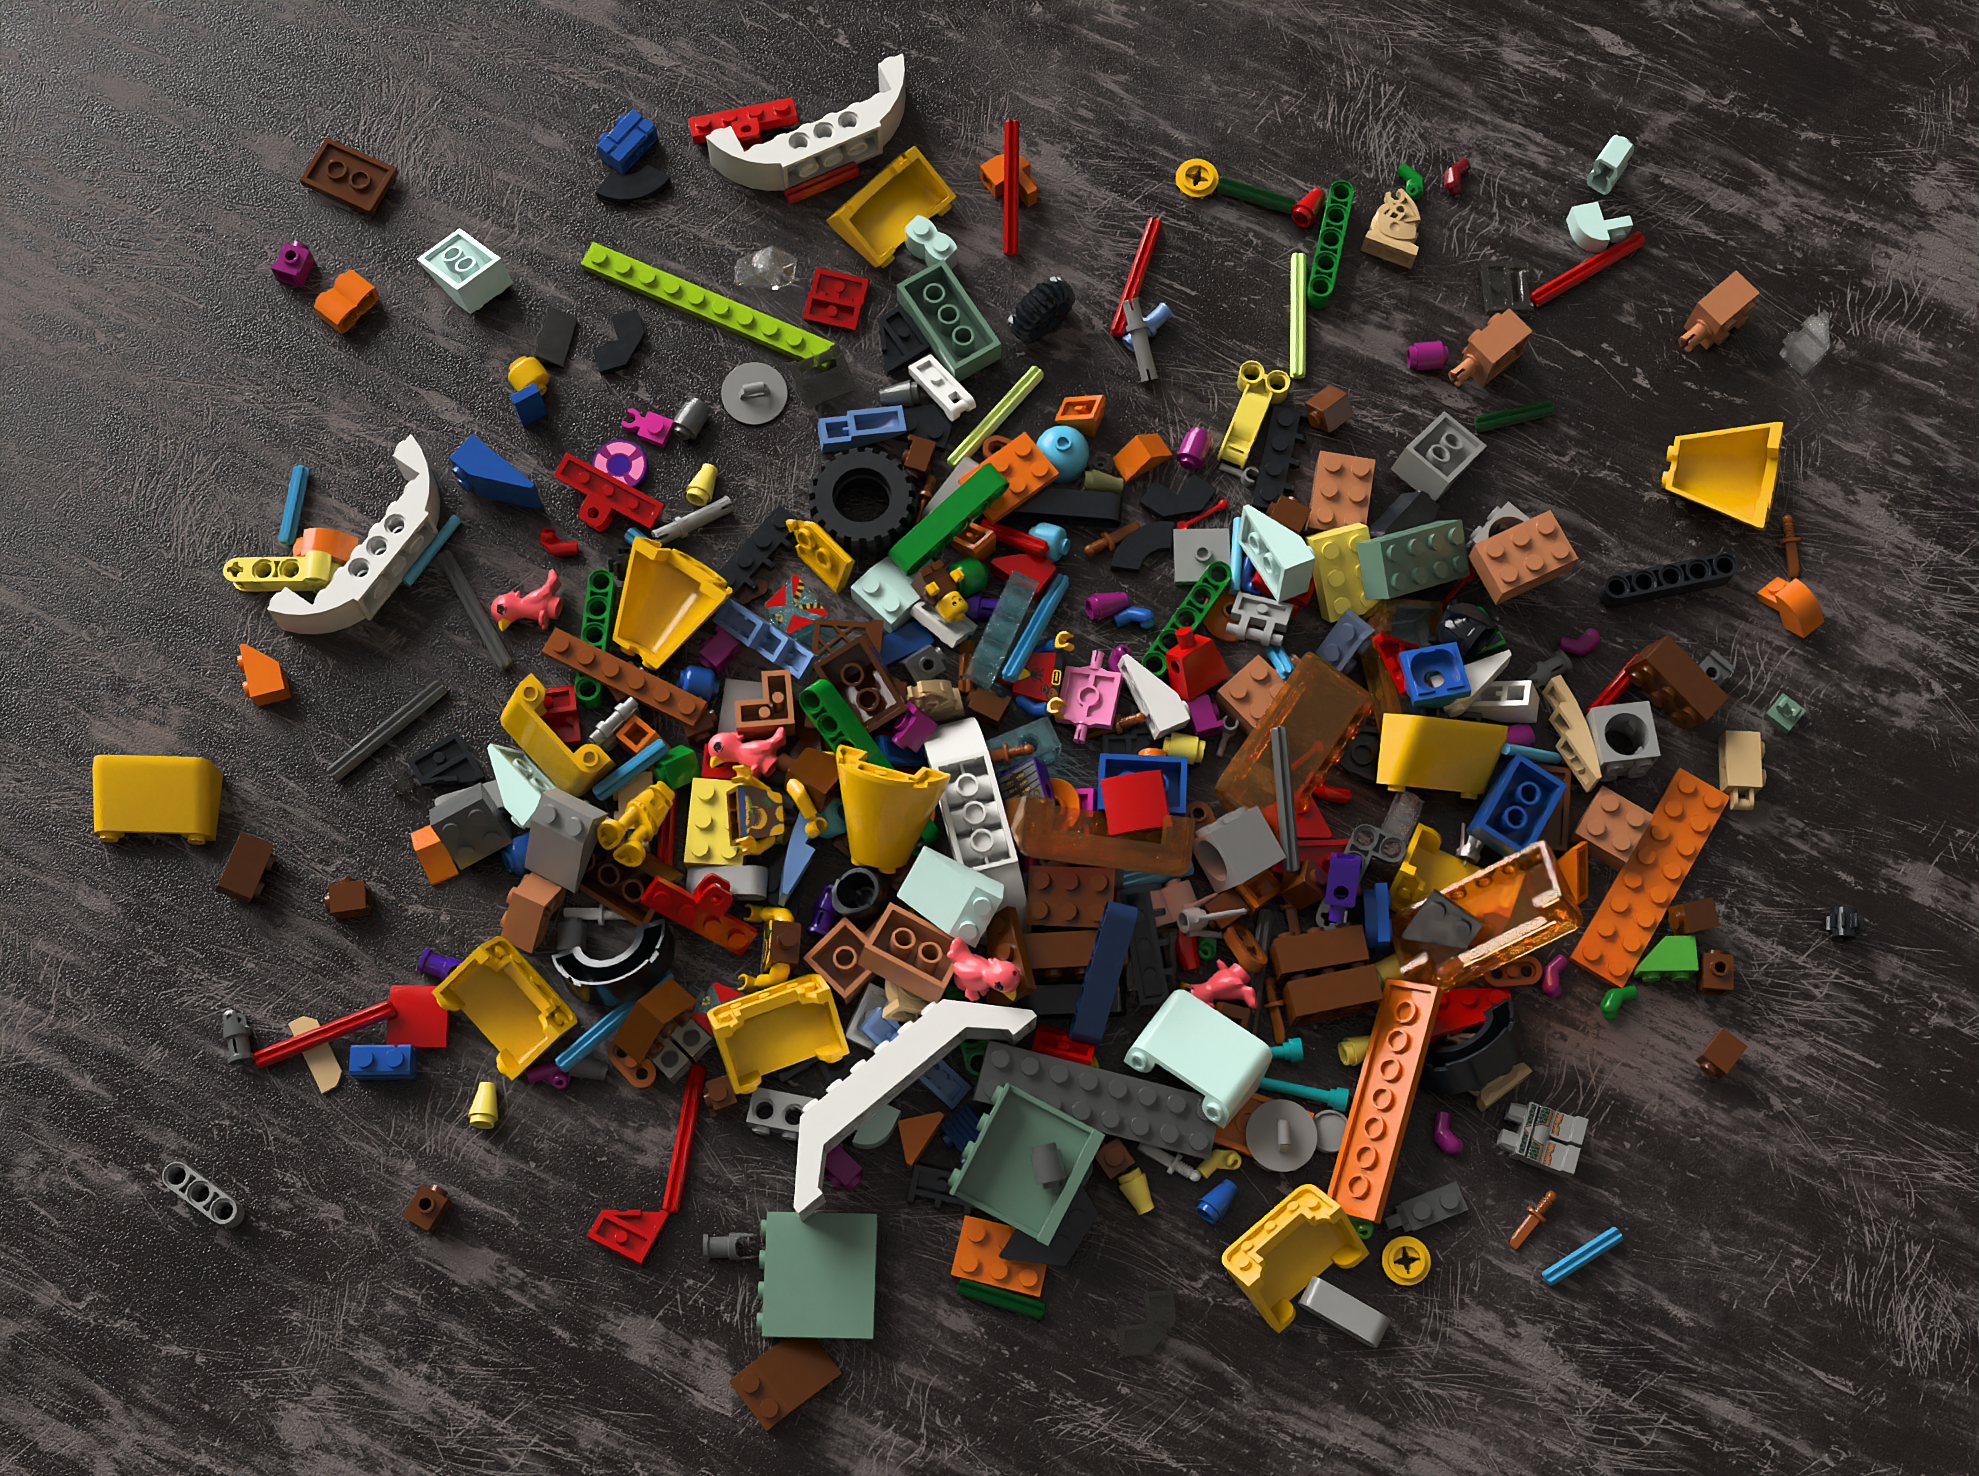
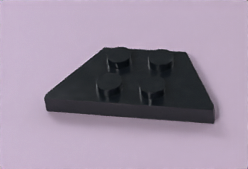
(1065, 1241)

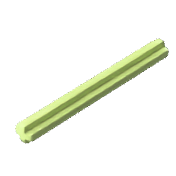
(1298, 316)
(996, 416)

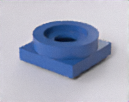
(1441, 659)
(1375, 917)

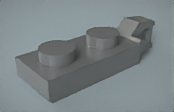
(1427, 1209)

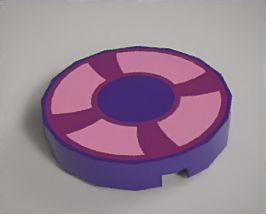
(622, 461)

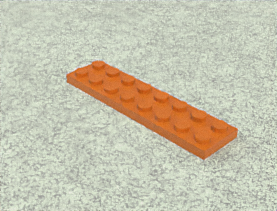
(1649, 879)
(1384, 1098)

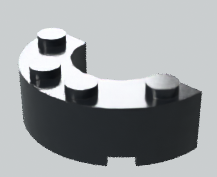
(624, 976)
(1480, 1058)

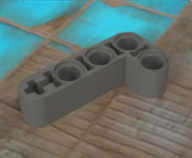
(1374, 850)

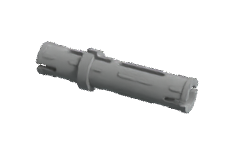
(1139, 339)
(682, 526)

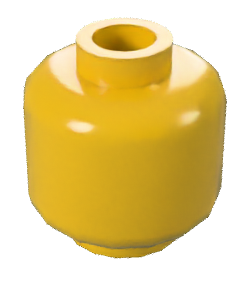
(528, 371)

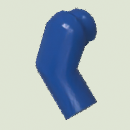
(1246, 578)
(1136, 614)

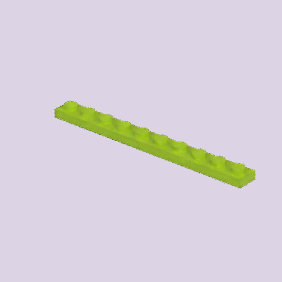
(704, 304)

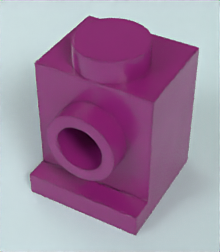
(296, 270)
(719, 651)
(1204, 717)
(913, 728)
(843, 1169)

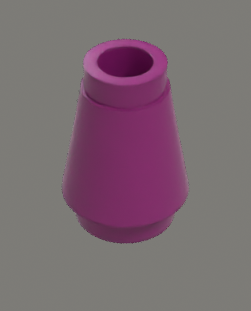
(1103, 605)

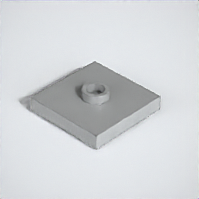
(1196, 551)
(734, 691)

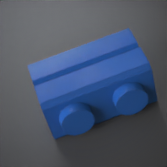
(627, 141)
(383, 1062)

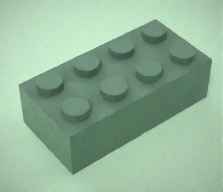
(949, 321)
(1413, 559)

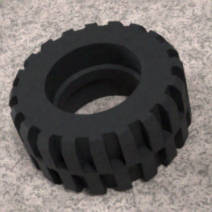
(863, 470)

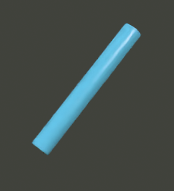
(431, 550)
(1236, 559)
(1531, 753)

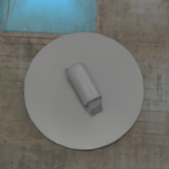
(754, 393)
(1281, 1135)

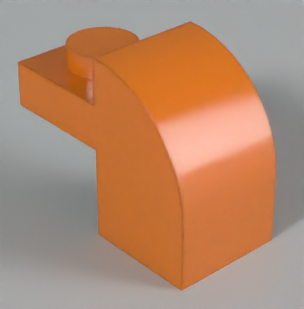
(993, 178)
(332, 541)
(1795, 603)

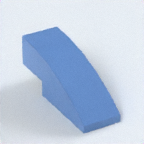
(860, 428)

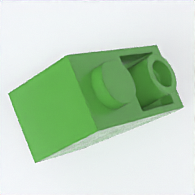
(1669, 958)

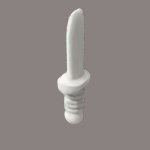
(600, 914)
(1173, 1163)

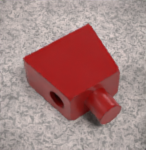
(1194, 664)

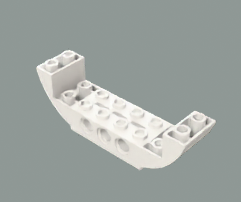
(817, 146)
(378, 563)
(975, 810)

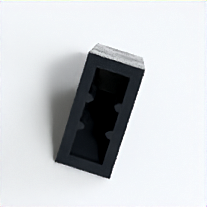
(1406, 512)

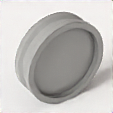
(1330, 1130)

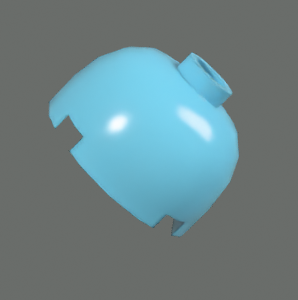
(1066, 451)

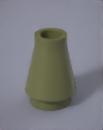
(1101, 482)

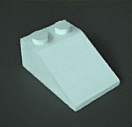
(466, 270)
(1276, 554)
(886, 594)
(519, 782)
(951, 895)

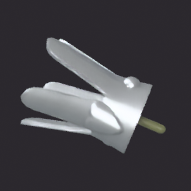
(1469, 848)

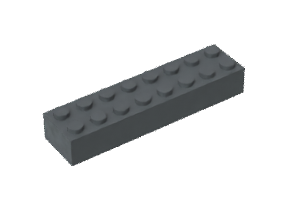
(1101, 1099)

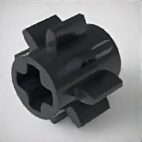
(619, 562)
(1845, 923)

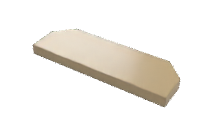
(320, 1058)

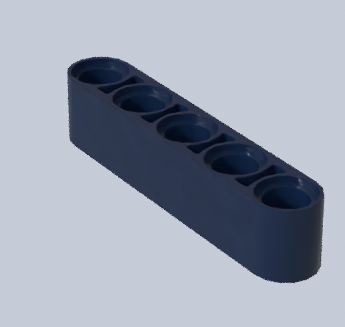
(1103, 973)

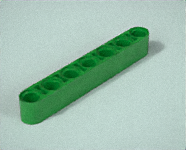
(841, 726)

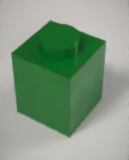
(677, 767)

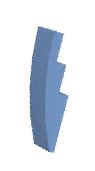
(766, 639)
(796, 860)
(939, 1080)

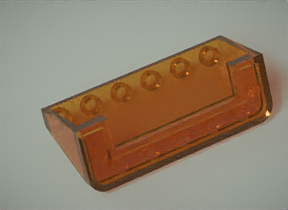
(1321, 716)
(1084, 838)
(1522, 907)

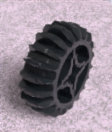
(1041, 309)

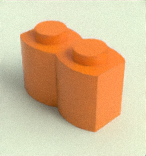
(346, 301)

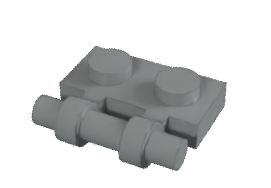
(1260, 612)
(605, 731)

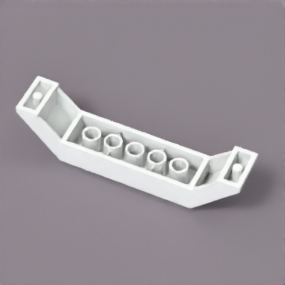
(889, 1074)

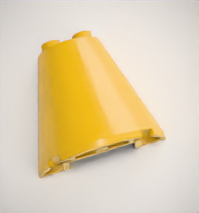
(1728, 471)
(664, 601)
(885, 808)

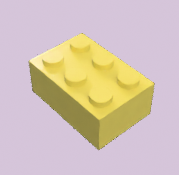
(1338, 571)
(708, 826)

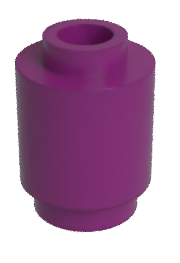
(1427, 355)
(1194, 449)
(1519, 735)

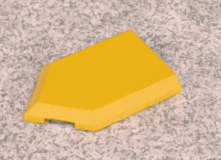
(821, 553)

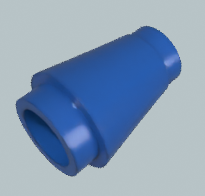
(1217, 1202)

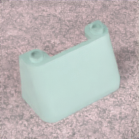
(1204, 1053)

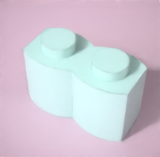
(1610, 164)
(928, 244)

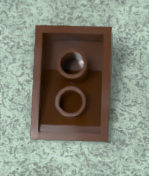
(863, 682)
(784, 1379)

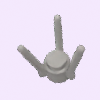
(1192, 919)

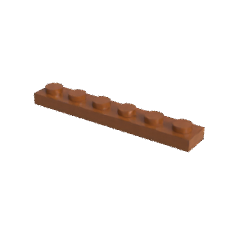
(624, 678)

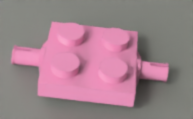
(1090, 697)

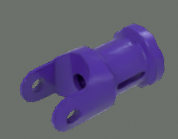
(980, 606)
(823, 915)
(436, 964)

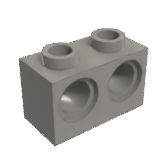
(782, 1105)

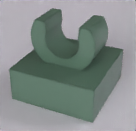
(1784, 713)

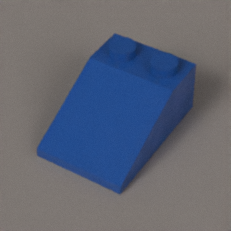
(491, 476)

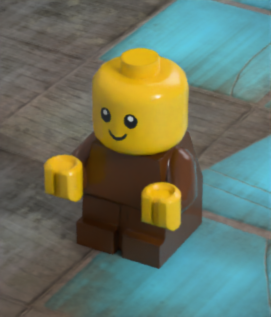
(939, 590)

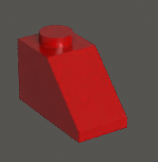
(1028, 564)

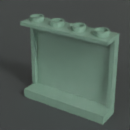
(1000, 1169)
(818, 1276)

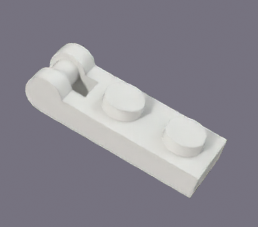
(941, 386)

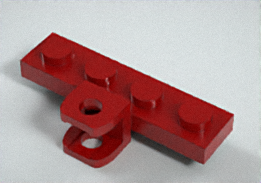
(745, 121)
(606, 495)
(703, 911)

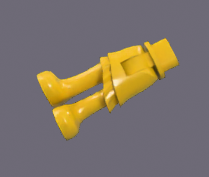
(645, 815)

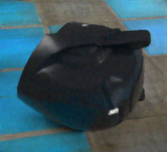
(1467, 627)
(861, 895)

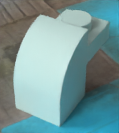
(1592, 231)
(877, 1128)

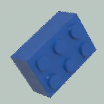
(1173, 770)
(1516, 806)

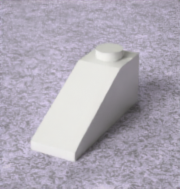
(1480, 676)
(1154, 698)
(1508, 702)

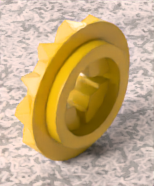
(1188, 171)
(1413, 1249)

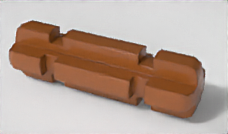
(967, 649)

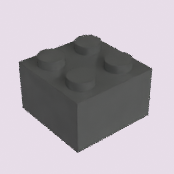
(470, 826)

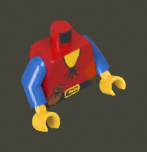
(1040, 679)

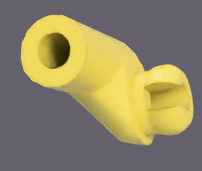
(1219, 1160)

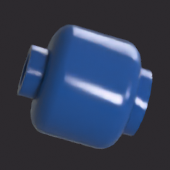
(698, 681)
(515, 855)

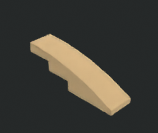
(1576, 740)

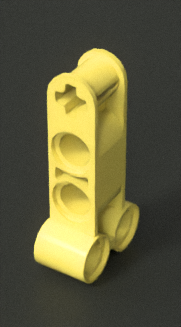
(1251, 410)
(313, 575)

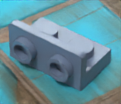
(1345, 641)

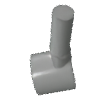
(1241, 473)
(1226, 734)

